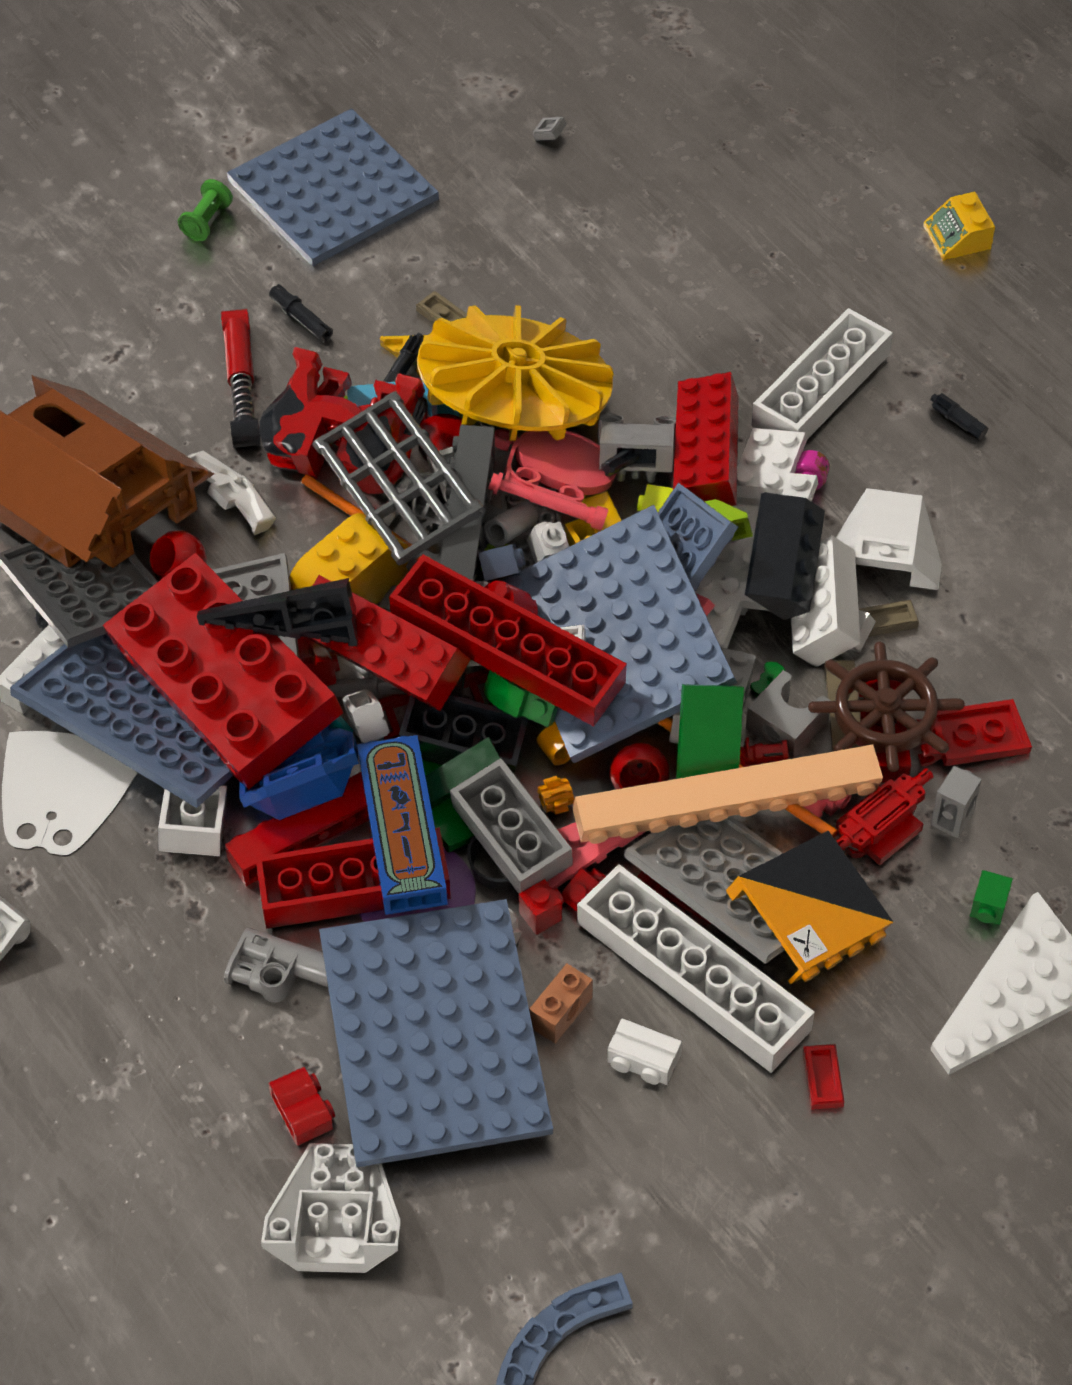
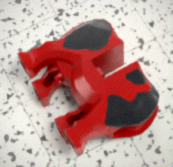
(310, 411)

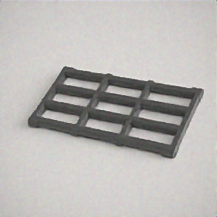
(398, 501)

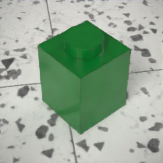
(991, 897)

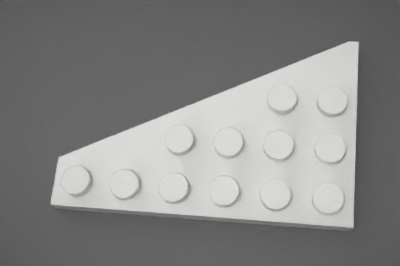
(1015, 992)

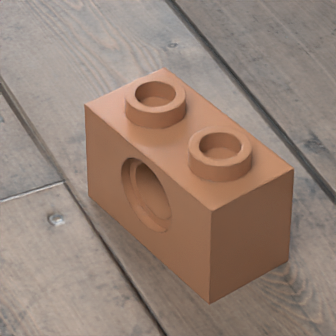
(561, 1003)

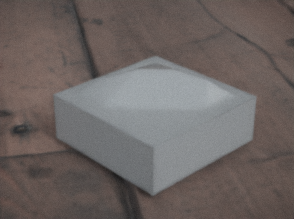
(549, 128)

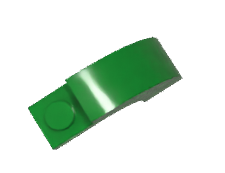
(517, 700)

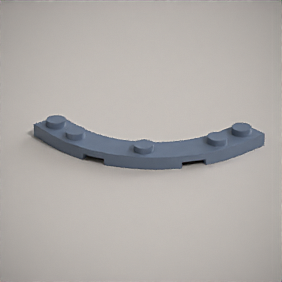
(559, 1320)

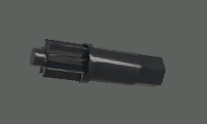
(407, 356)
(953, 412)

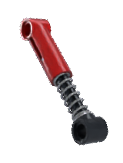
(240, 377)

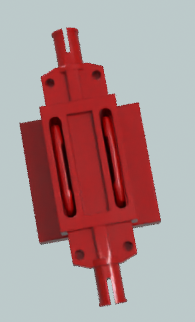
(884, 819)

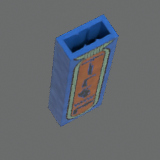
(402, 825)

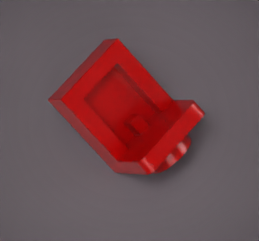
(581, 885)

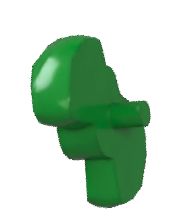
(771, 671)

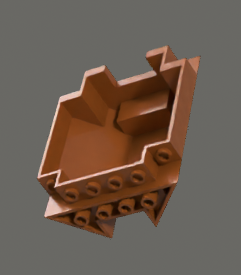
(86, 476)

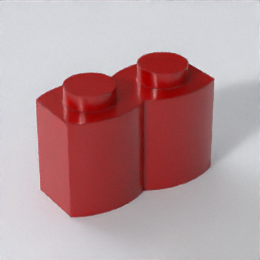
(301, 1105)

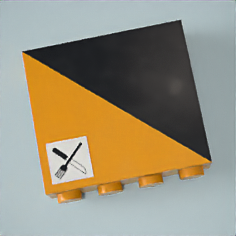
(814, 904)

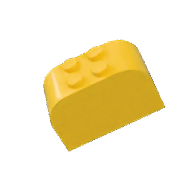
(355, 553)

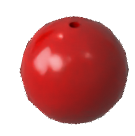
(174, 549)
(626, 773)

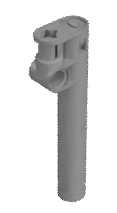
(269, 958)

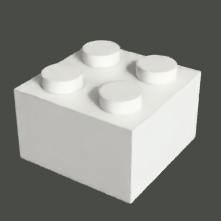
(190, 828)

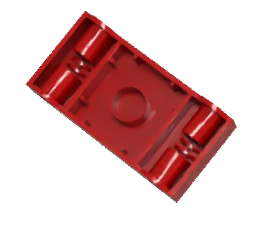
(231, 686)

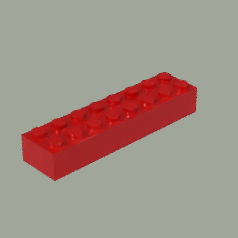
(509, 640)

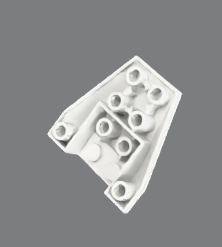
(894, 534)
(332, 1214)

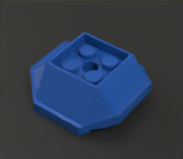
(307, 777)

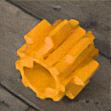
(555, 795)

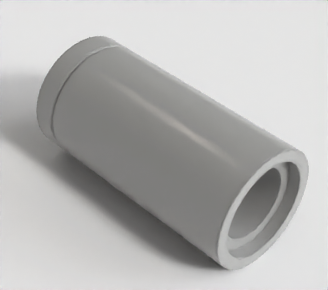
(511, 524)

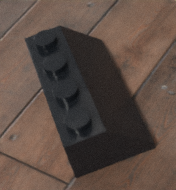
(785, 554)

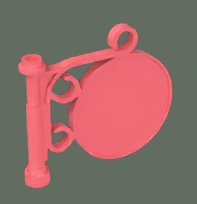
(561, 464)

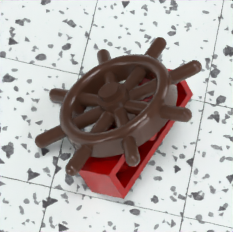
(883, 709)

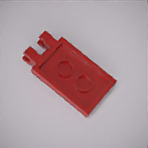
(978, 734)

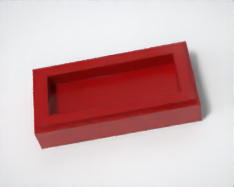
(823, 1076)

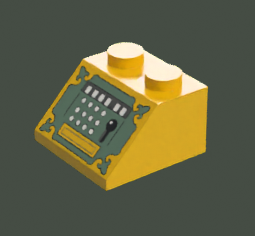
(960, 227)

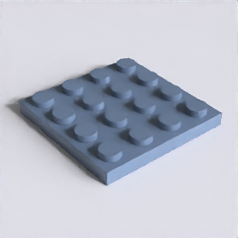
(695, 532)

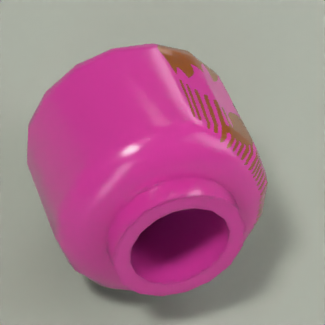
(814, 463)

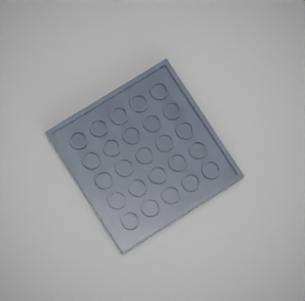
(332, 186)

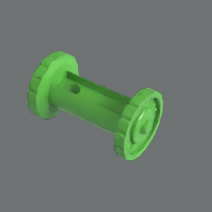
(195, 223)

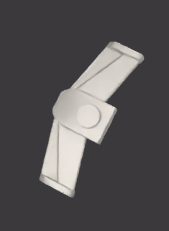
(233, 490)

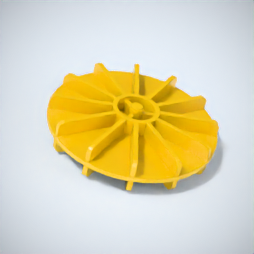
(515, 373)

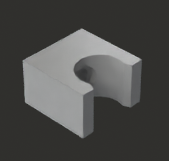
(775, 720)

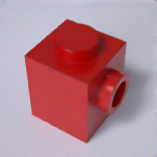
(541, 906)

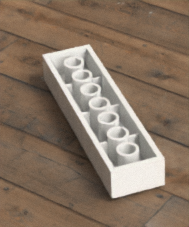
(695, 968)

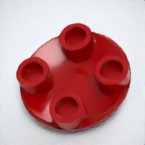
(442, 429)

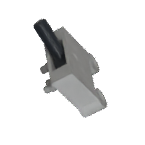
(636, 446)

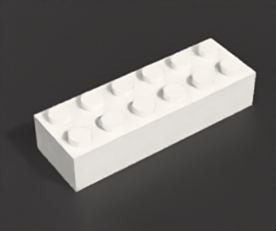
(823, 375)

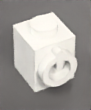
(547, 540)

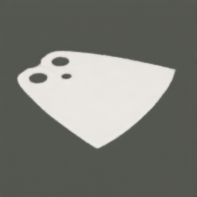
(59, 776)

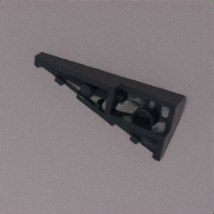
(310, 612)

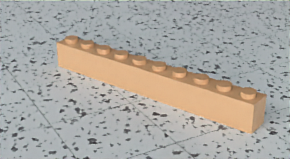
(726, 794)

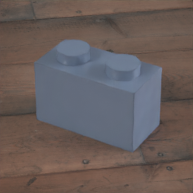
(501, 561)

